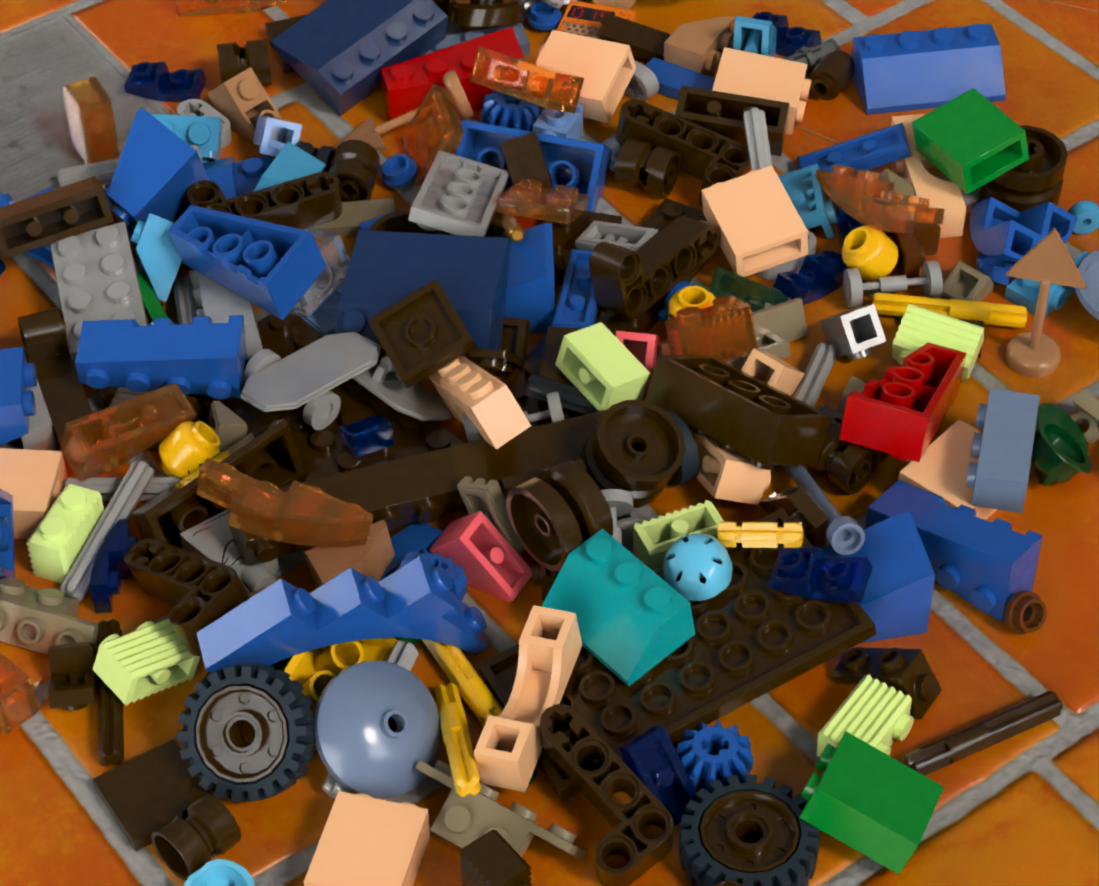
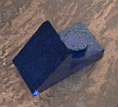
(660, 769)

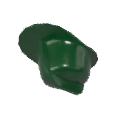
(1058, 447)

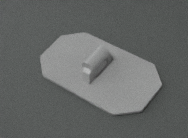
(310, 371)
(413, 401)

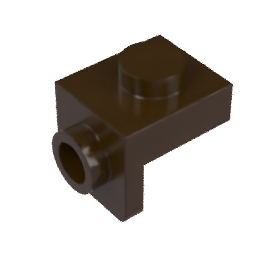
(72, 677)

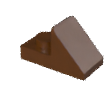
(915, 246)

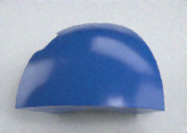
(1010, 233)

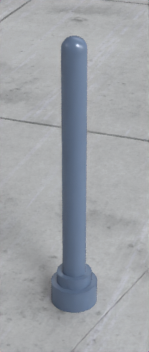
(843, 531)

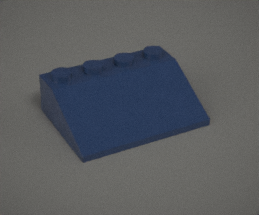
(350, 41)
(396, 264)

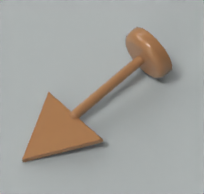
(371, 134)
(1049, 263)

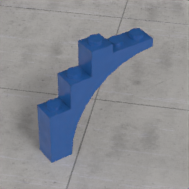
(345, 609)

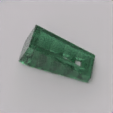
(744, 289)

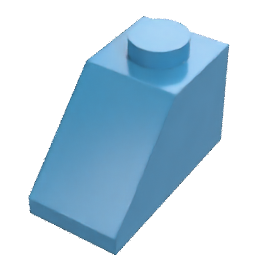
(755, 36)
(289, 165)
(157, 254)

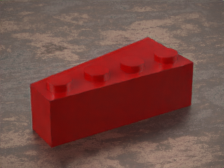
(410, 81)
(906, 405)

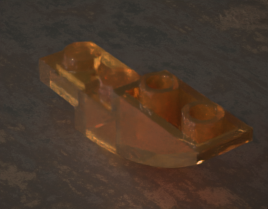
(874, 200)
(296, 517)

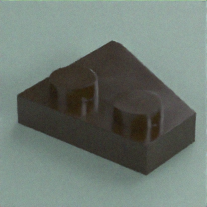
(801, 510)

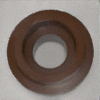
(1025, 612)

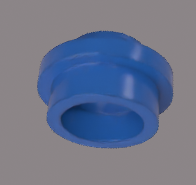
(543, 16)
(399, 171)

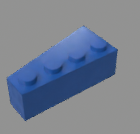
(249, 256)
(196, 356)
(968, 554)

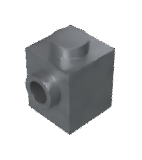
(854, 331)

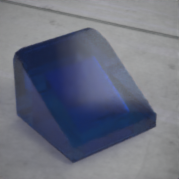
(368, 435)

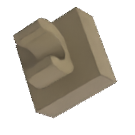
(1088, 414)

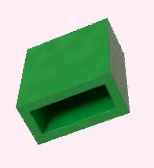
(970, 140)
(870, 801)

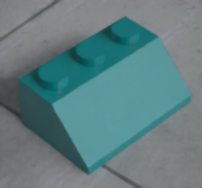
(621, 607)

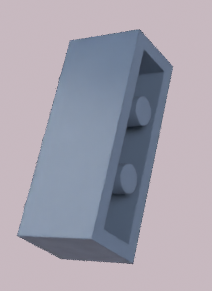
(1003, 450)

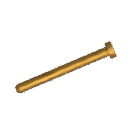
(510, 225)

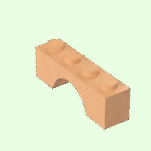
(941, 192)
(482, 398)
(546, 659)

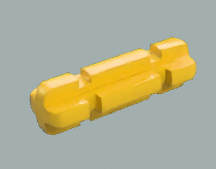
(760, 534)

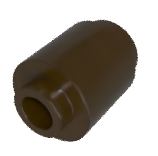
(831, 75)

